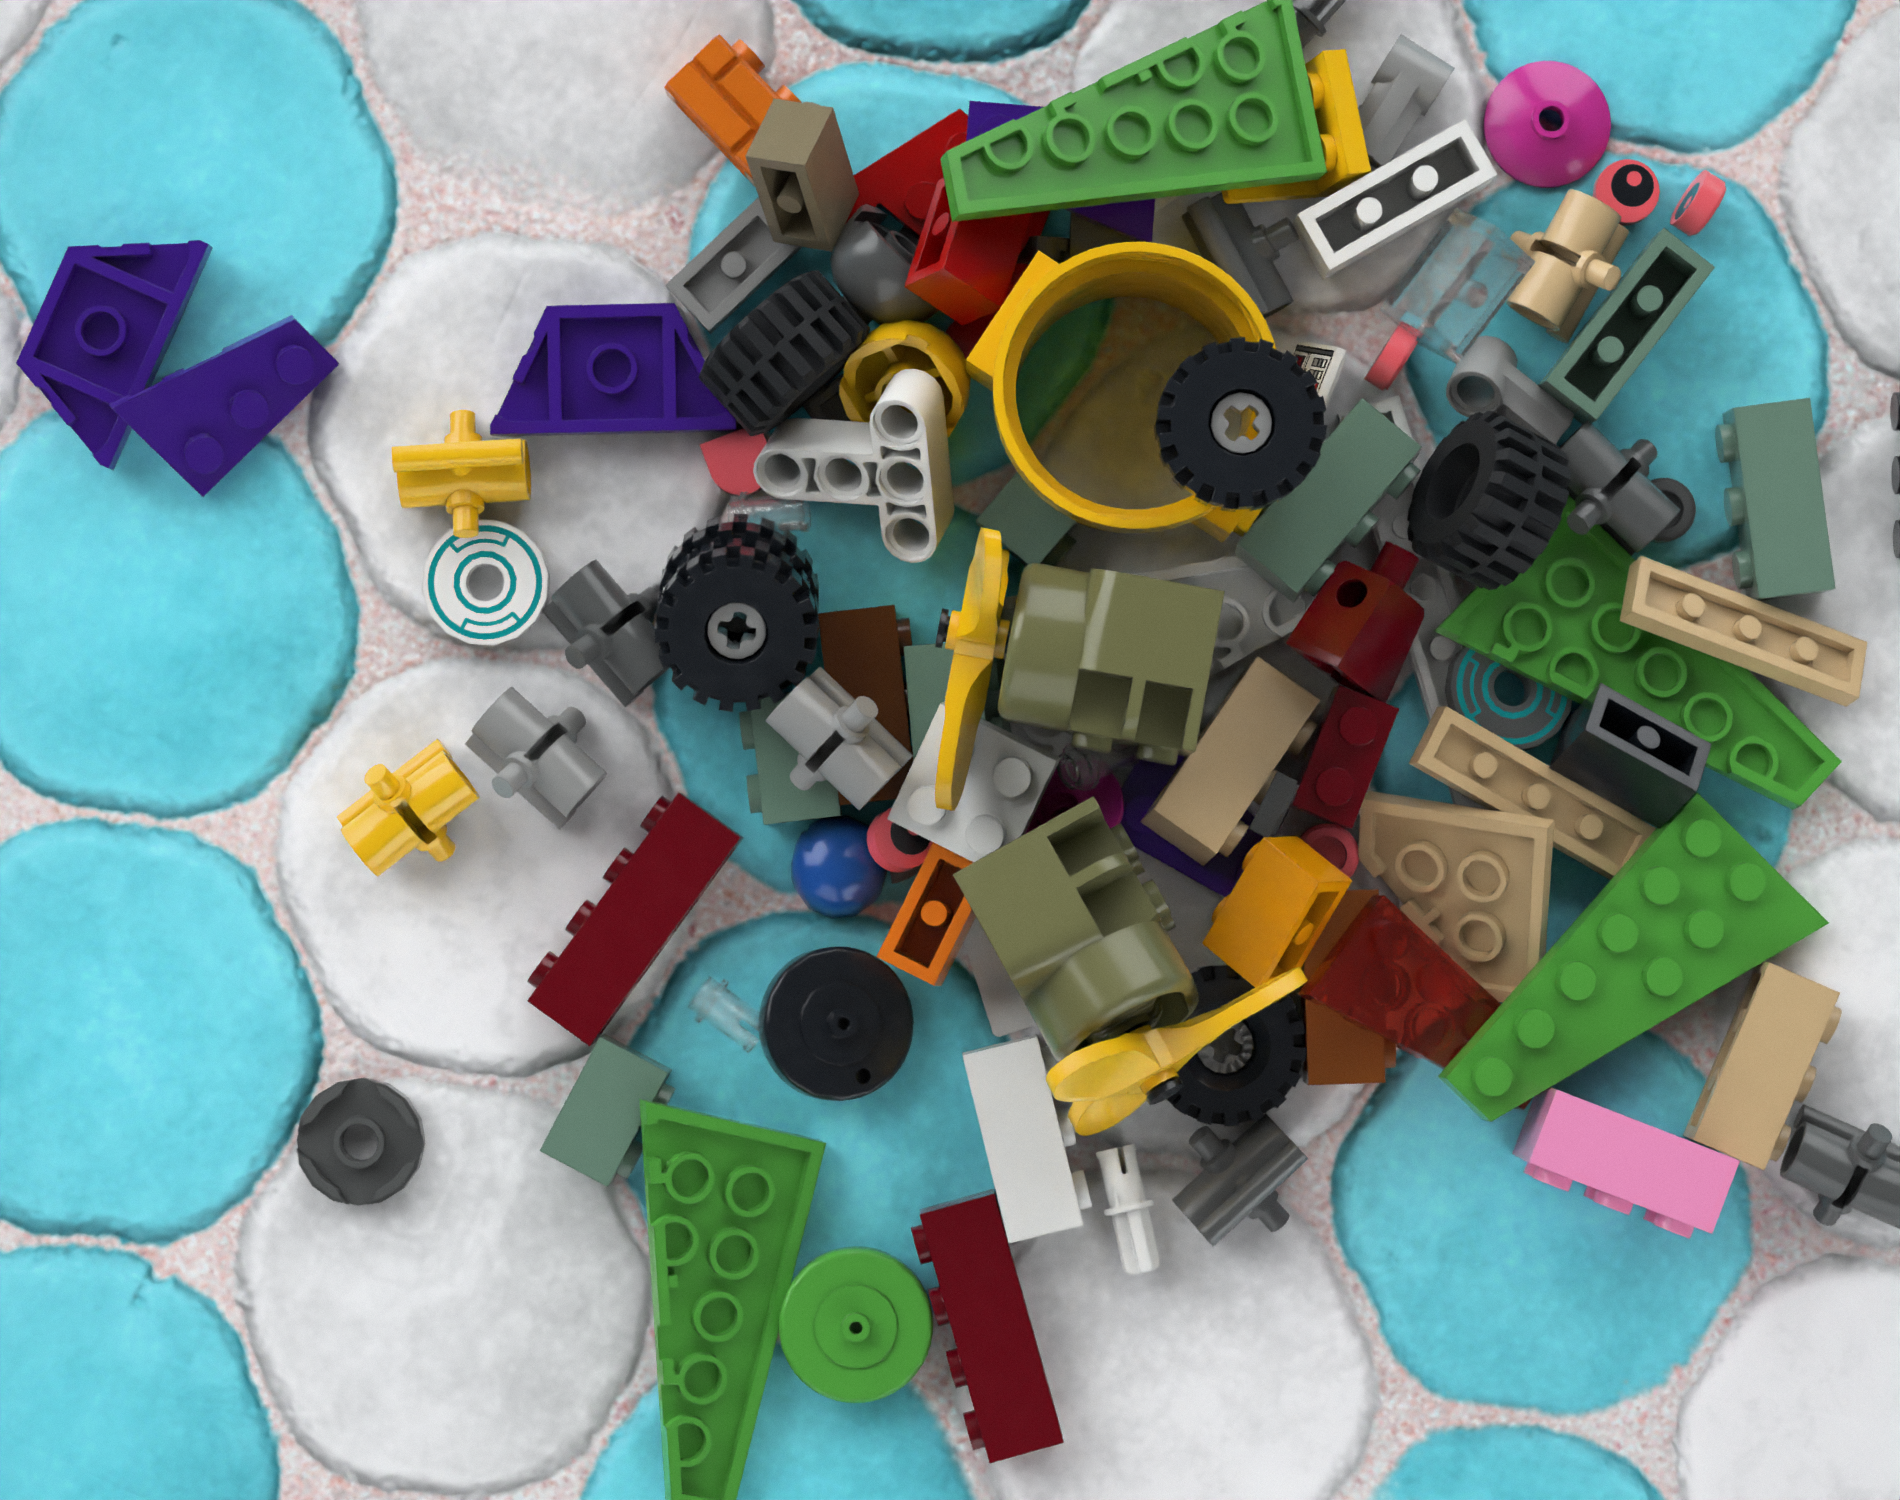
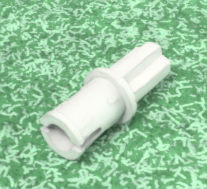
(1129, 1209)

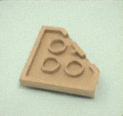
(1465, 880)

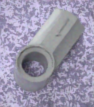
(1401, 92)
(1491, 382)

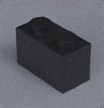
(1630, 756)

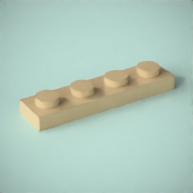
(1743, 631)
(1518, 783)

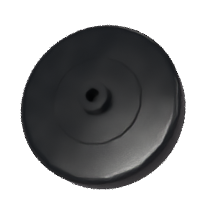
(836, 1023)

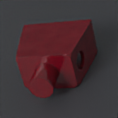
(1362, 623)

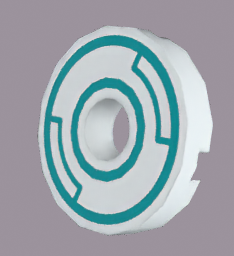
(492, 621)

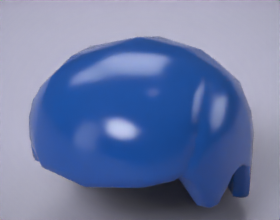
(835, 867)

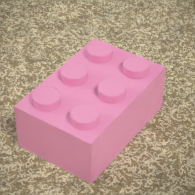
(1624, 1162)

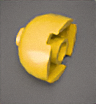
(901, 347)

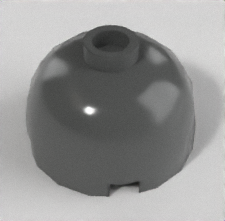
(873, 267)

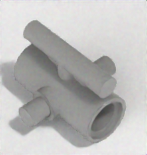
(837, 739)
(536, 756)

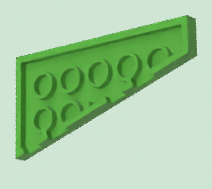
(1178, 122)
(1567, 634)
(1654, 940)
(722, 1251)

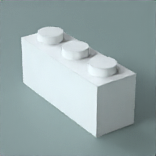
(1394, 199)
(1026, 1138)

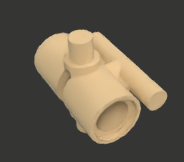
(1569, 264)

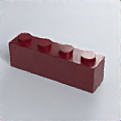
(634, 917)
(990, 1327)

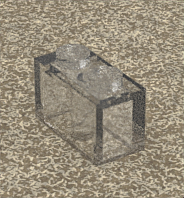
(1457, 285)

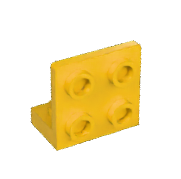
(1339, 134)

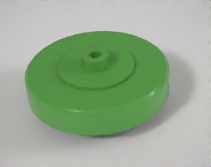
(855, 1324)

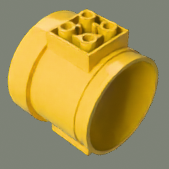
(1111, 271)

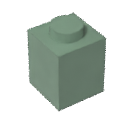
(1028, 525)

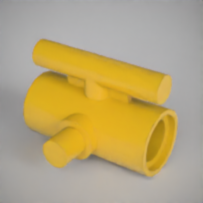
(463, 473)
(408, 809)

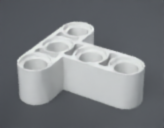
(881, 457)

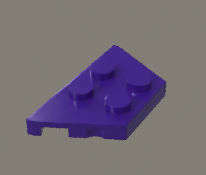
(108, 332)
(610, 375)

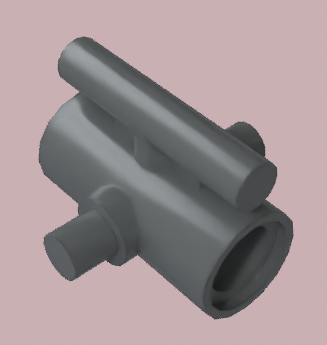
(1241, 250)
(1614, 489)
(608, 630)
(1844, 1167)
(1239, 1179)

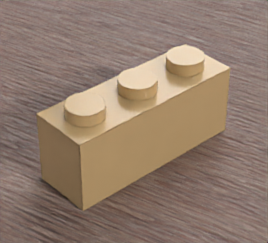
(1233, 763)
(1764, 1065)

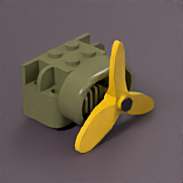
(1083, 657)
(1098, 965)

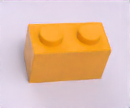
(1275, 909)

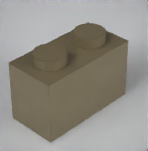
(802, 174)

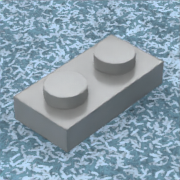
(730, 268)

